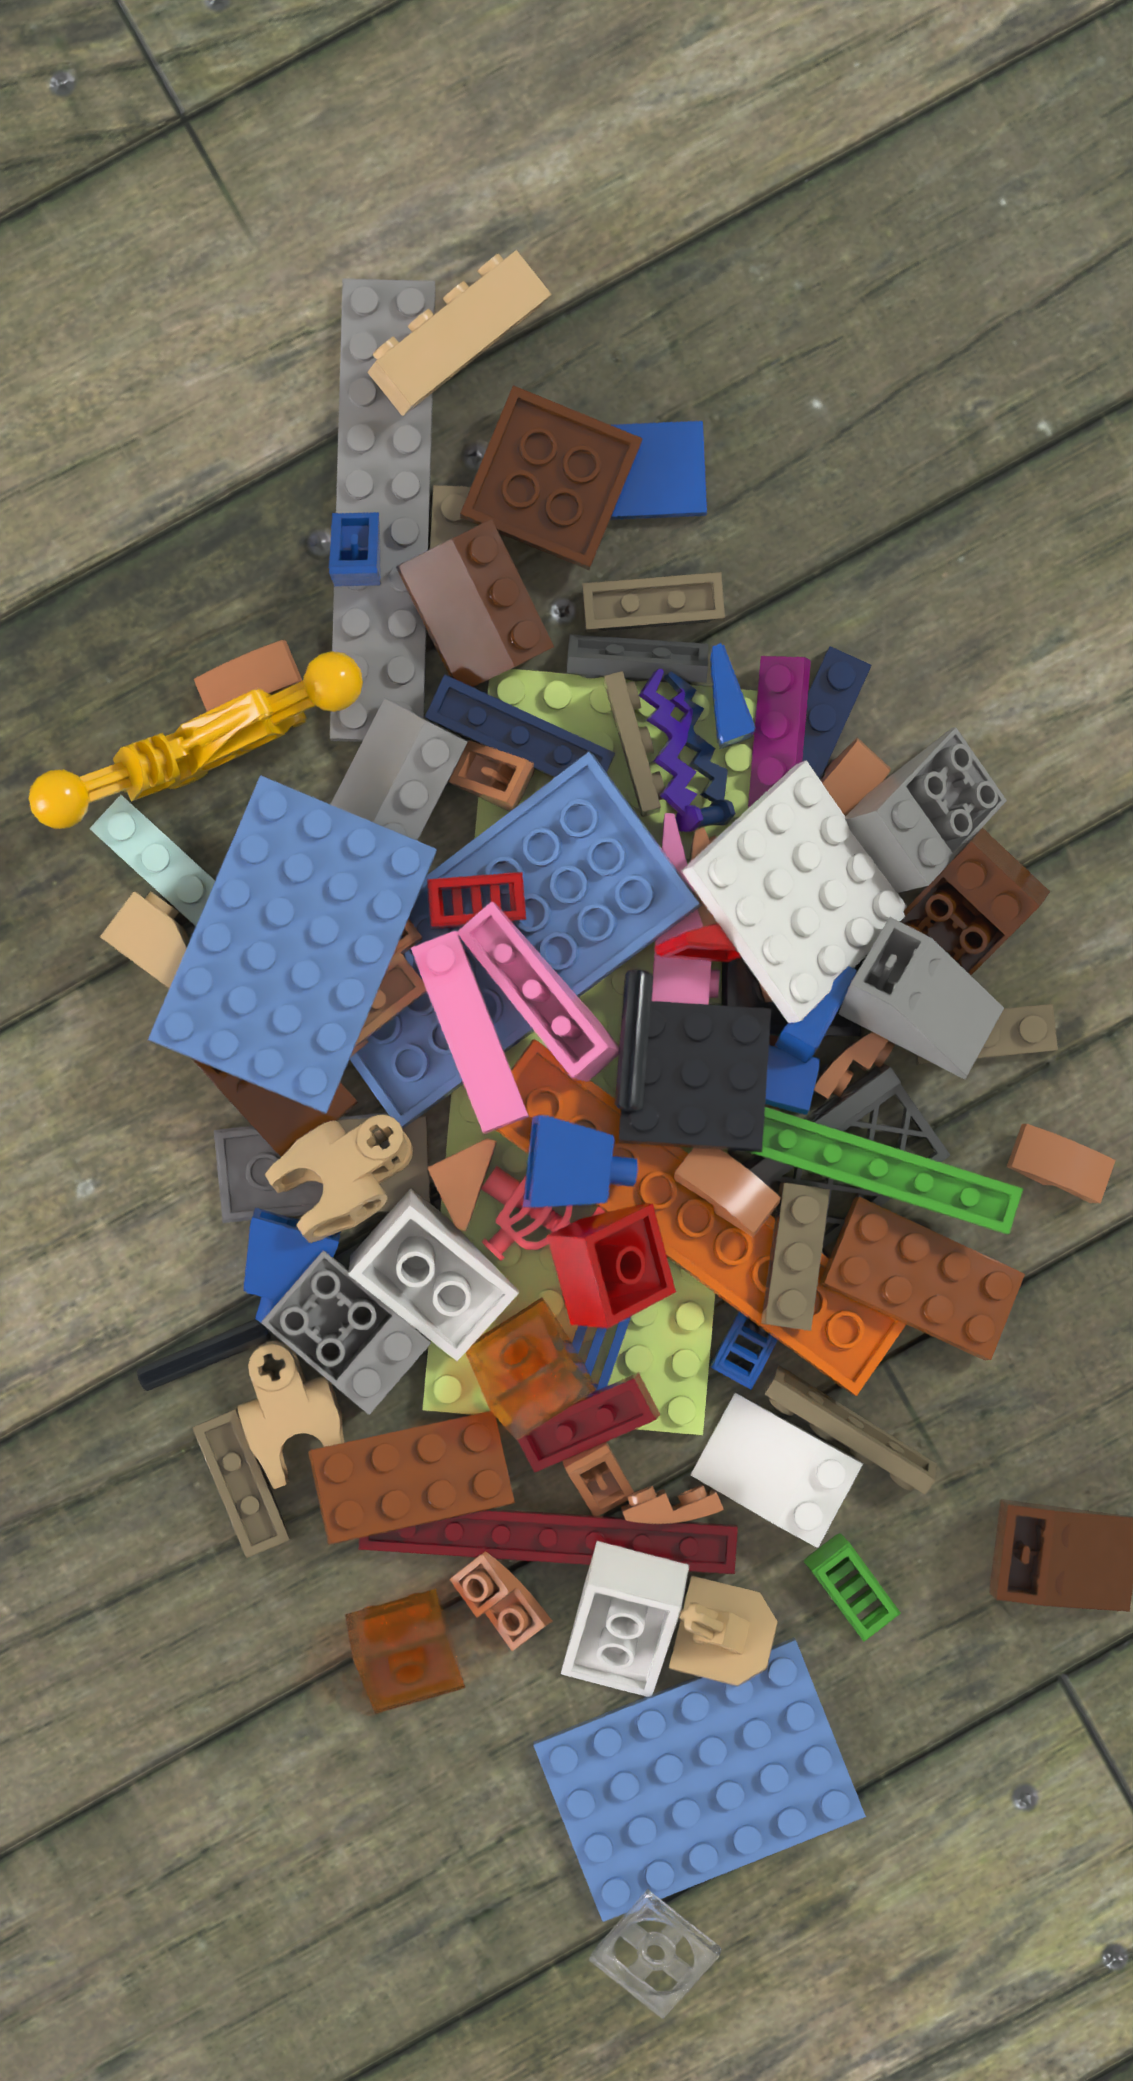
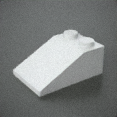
(431, 1275)
(776, 1469)
(625, 1619)

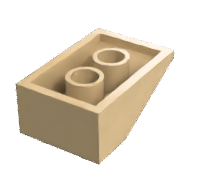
(149, 936)

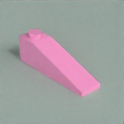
(677, 978)
(539, 994)
(469, 1031)

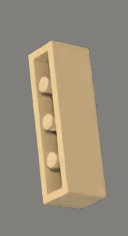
(458, 332)

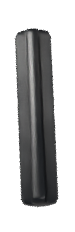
(633, 1040)
(202, 1354)

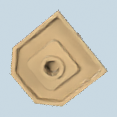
(723, 1633)

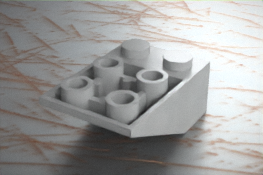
(925, 812)
(921, 999)
(346, 1332)

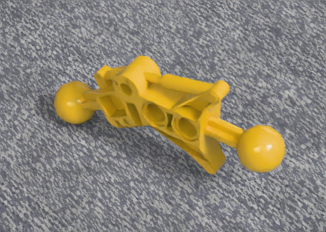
(200, 744)

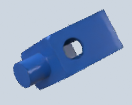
(572, 1165)
(278, 1257)

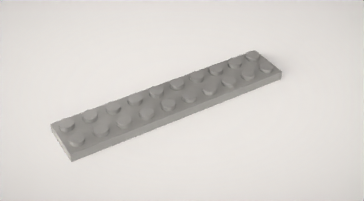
(385, 471)

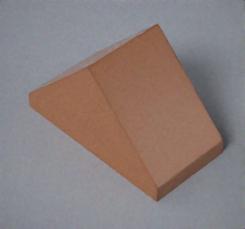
(492, 775)
(461, 1180)
(598, 1478)

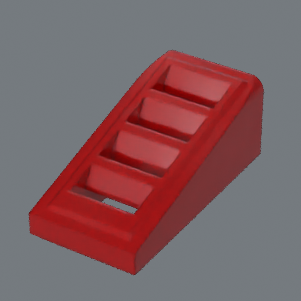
(455, 884)
(703, 943)

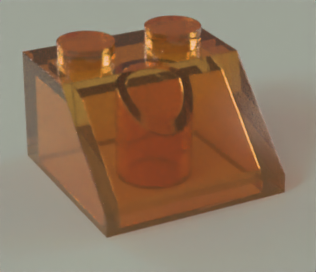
(529, 1369)
(404, 1651)

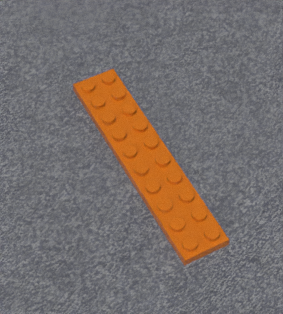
(844, 1336)

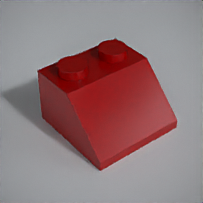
(611, 1265)

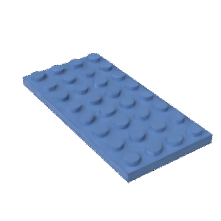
(592, 902)

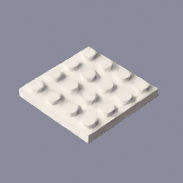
(795, 891)

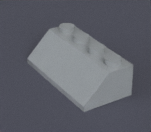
(399, 770)

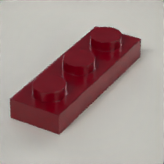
(591, 1422)

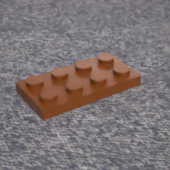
(922, 1278)
(411, 1477)

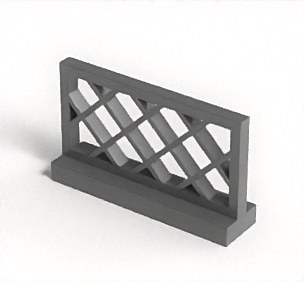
(840, 1113)

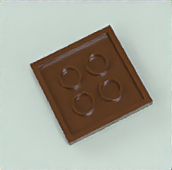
(551, 477)

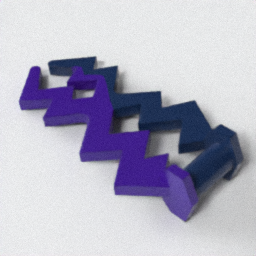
(682, 734)

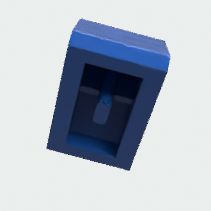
(355, 549)

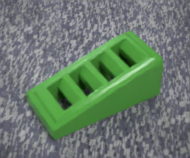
(827, 1557)

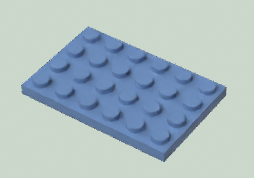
(292, 944)
(698, 1781)

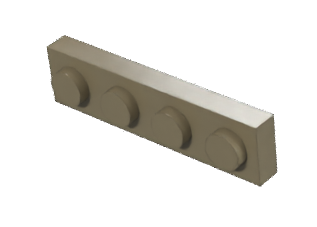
(865, 1440)

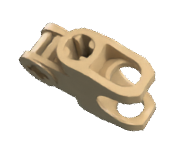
(348, 1167)
(286, 1408)

